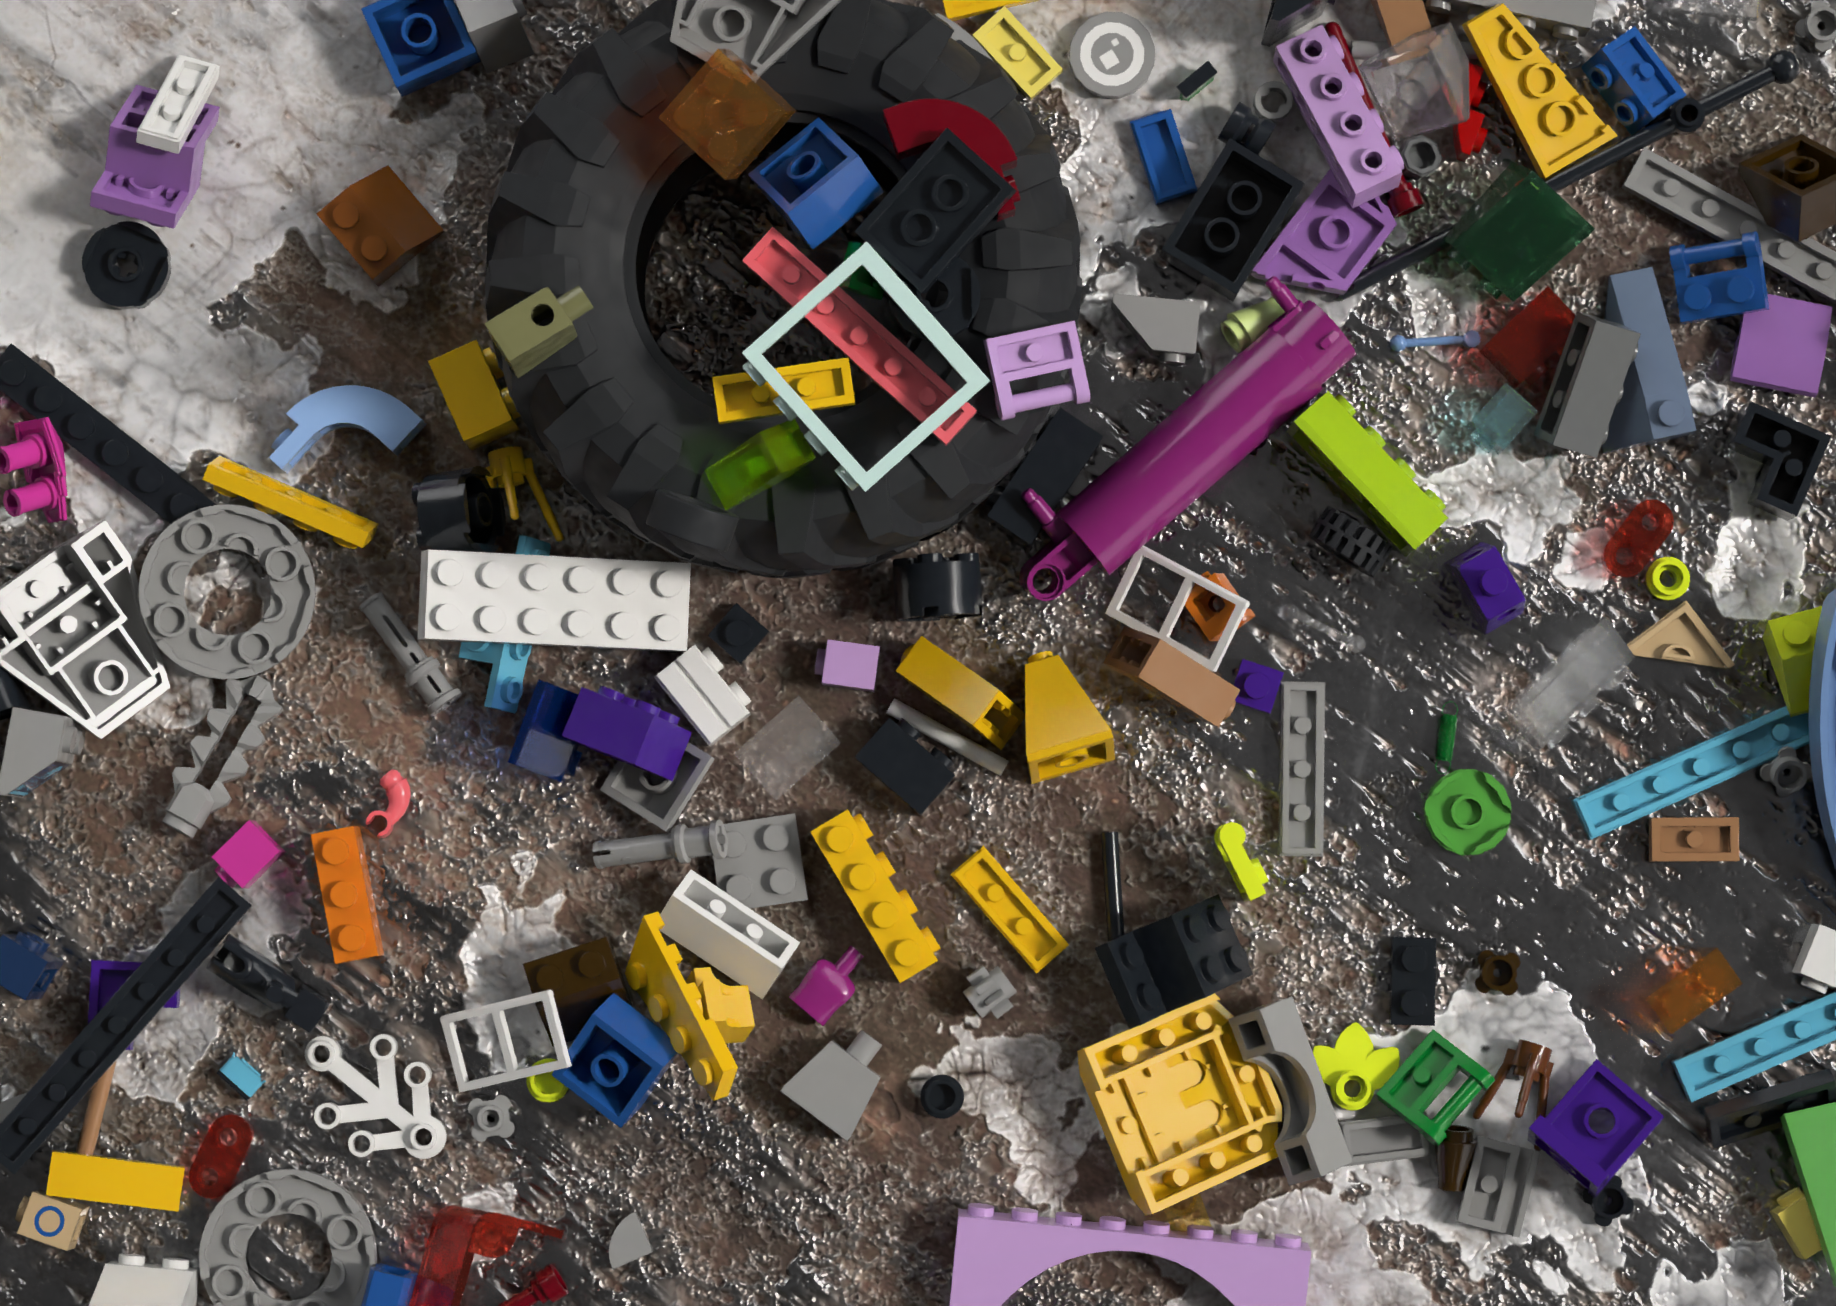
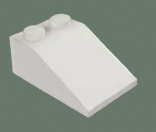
(144, 1284)

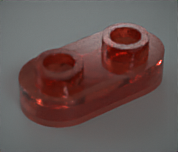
(1636, 539)
(220, 1156)

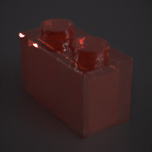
(1530, 339)

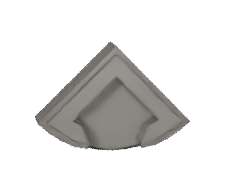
(628, 1241)

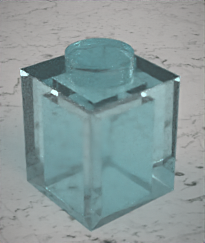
(1500, 420)

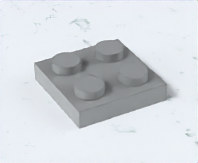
(762, 862)

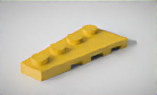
(1541, 104)
(679, 1008)

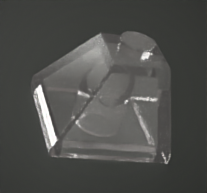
(1420, 82)

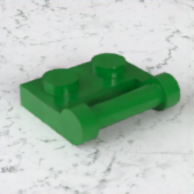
(1424, 1078)

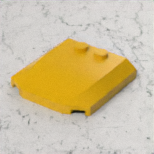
(1180, 1104)

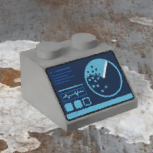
(37, 750)

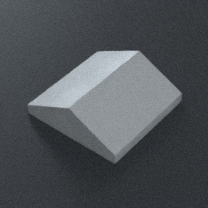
(655, 796)

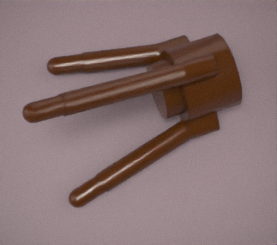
(1530, 1064)

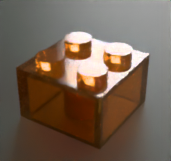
(727, 114)

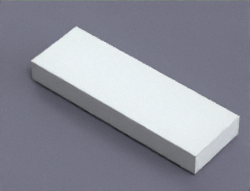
(178, 104)

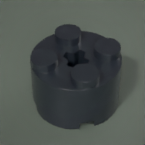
(459, 511)
(937, 587)

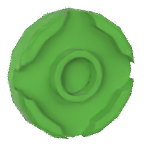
(1467, 812)

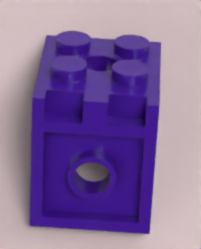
(1576, 1147)

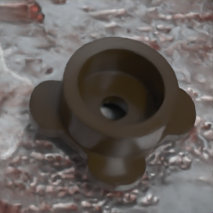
(1507, 964)

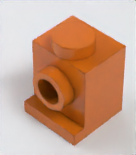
(1202, 610)

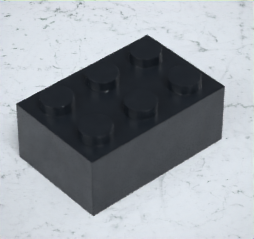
(1231, 219)

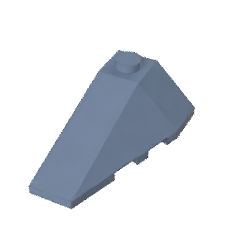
(1655, 393)

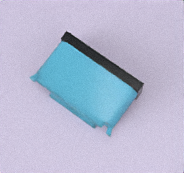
(241, 1076)

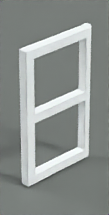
(1190, 579)
(513, 1071)

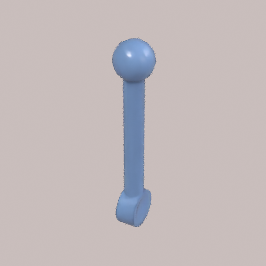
(1469, 340)

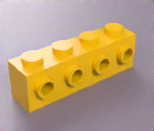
(874, 896)

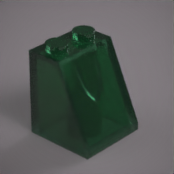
(1515, 233)

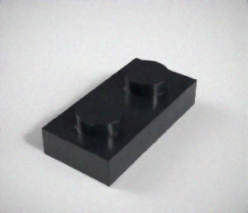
(1412, 981)

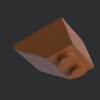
(380, 223)

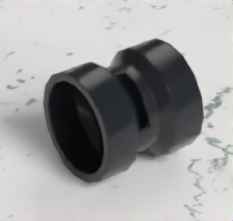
(1239, 124)

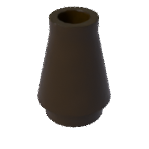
(1454, 1157)

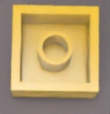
(474, 394)

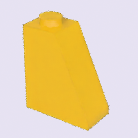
(960, 692)

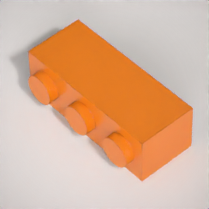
(347, 894)

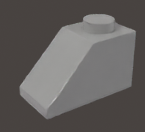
(1161, 325)

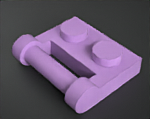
(1036, 354)

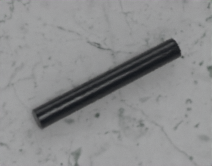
(1112, 885)

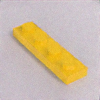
(275, 496)

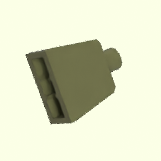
(524, 341)

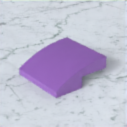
(1783, 346)

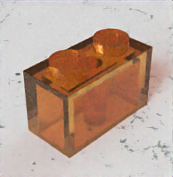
(1690, 990)

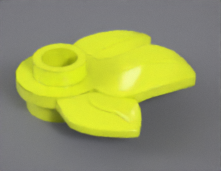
(1358, 1061)

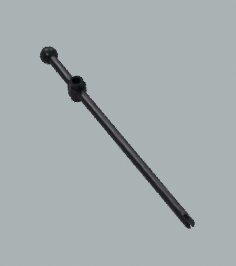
(1780, 68)

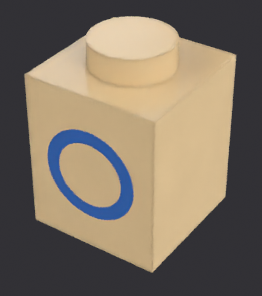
(51, 1219)

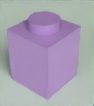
(848, 665)

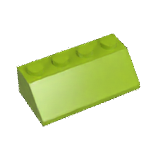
(1367, 473)

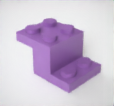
(145, 179)

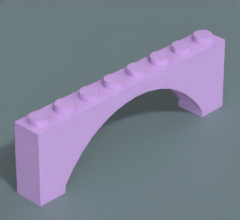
(1005, 1250)

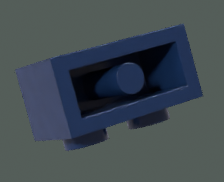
(27, 965)

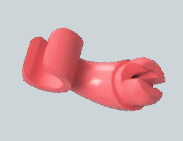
(398, 796)

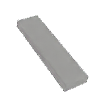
(1301, 769)

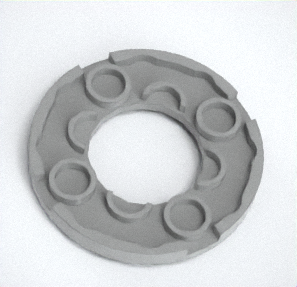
(164, 585)
(277, 1193)

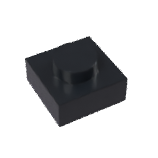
(738, 633)

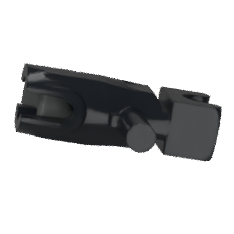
(267, 983)

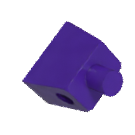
(1486, 586)

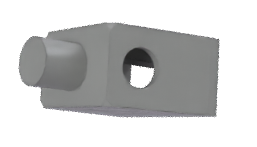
(837, 1083)

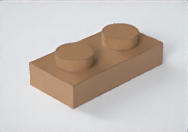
(1694, 839)

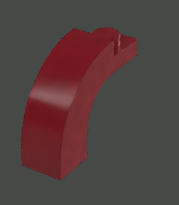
(920, 122)

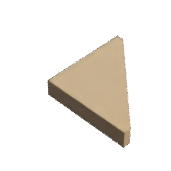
(1681, 639)

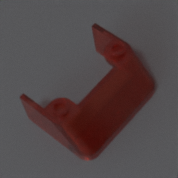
(454, 1240)

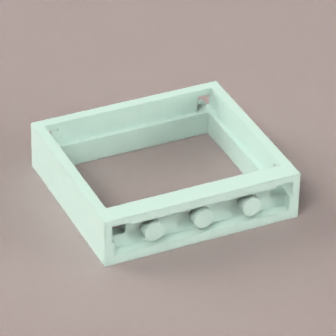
(792, 405)

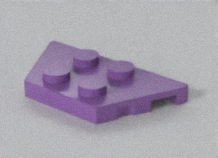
(1327, 241)

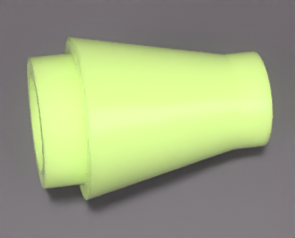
(1249, 323)

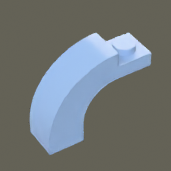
(345, 408)

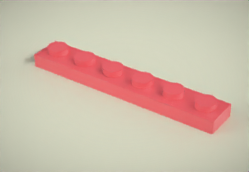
(857, 334)

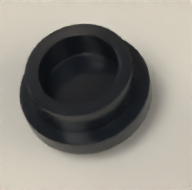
(942, 1096)

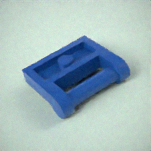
(1721, 292)

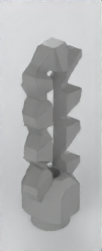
(194, 802)

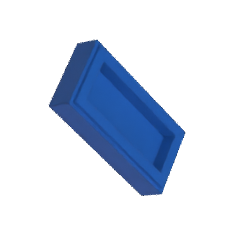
(1163, 157)

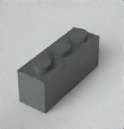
(1587, 384)

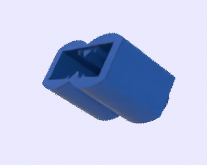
(389, 1286)

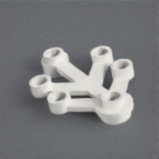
(381, 1100)

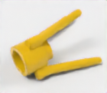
(508, 469)

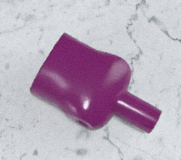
(827, 986)

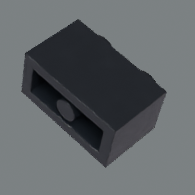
(906, 765)

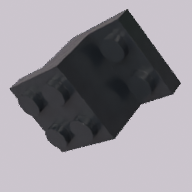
(1174, 961)

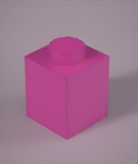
(247, 855)

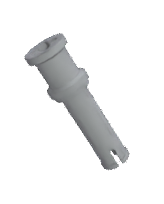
(424, 674)
(680, 844)

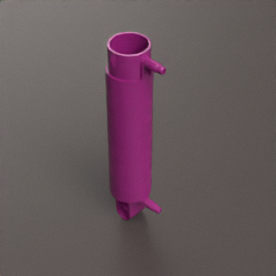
(1189, 447)

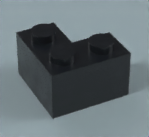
(1788, 454)

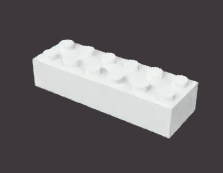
(553, 601)

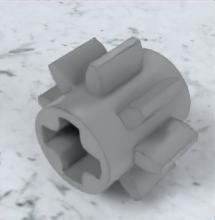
(989, 991)

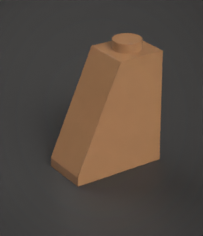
(1172, 676)

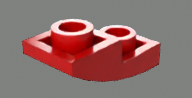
(1470, 135)

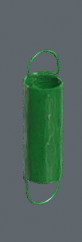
(1446, 737)

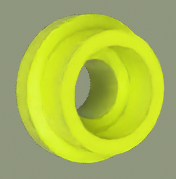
(1680, 574)

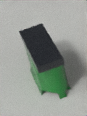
(1197, 81)

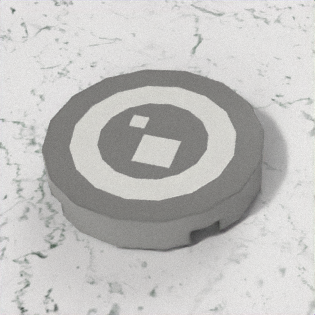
(1112, 55)

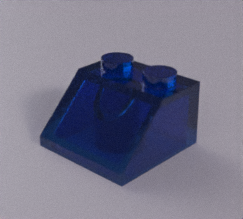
(540, 738)

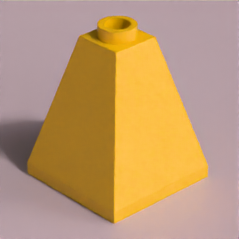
(1061, 722)

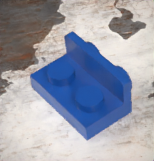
(1632, 80)

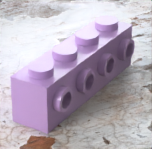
(1338, 115)

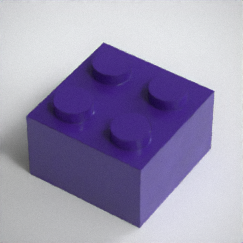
(628, 731)

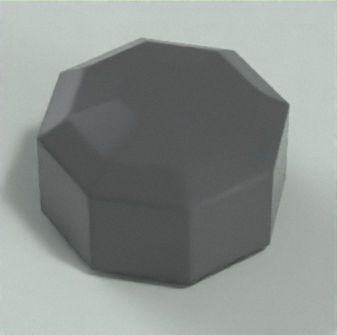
(1420, 157)

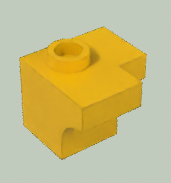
(725, 1004)

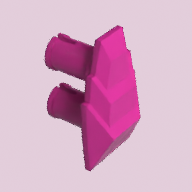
(43, 463)

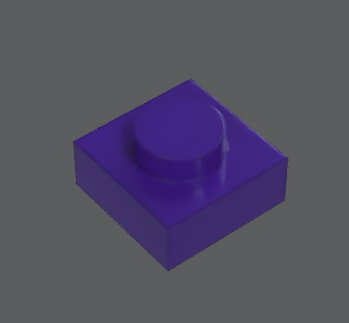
(1257, 686)

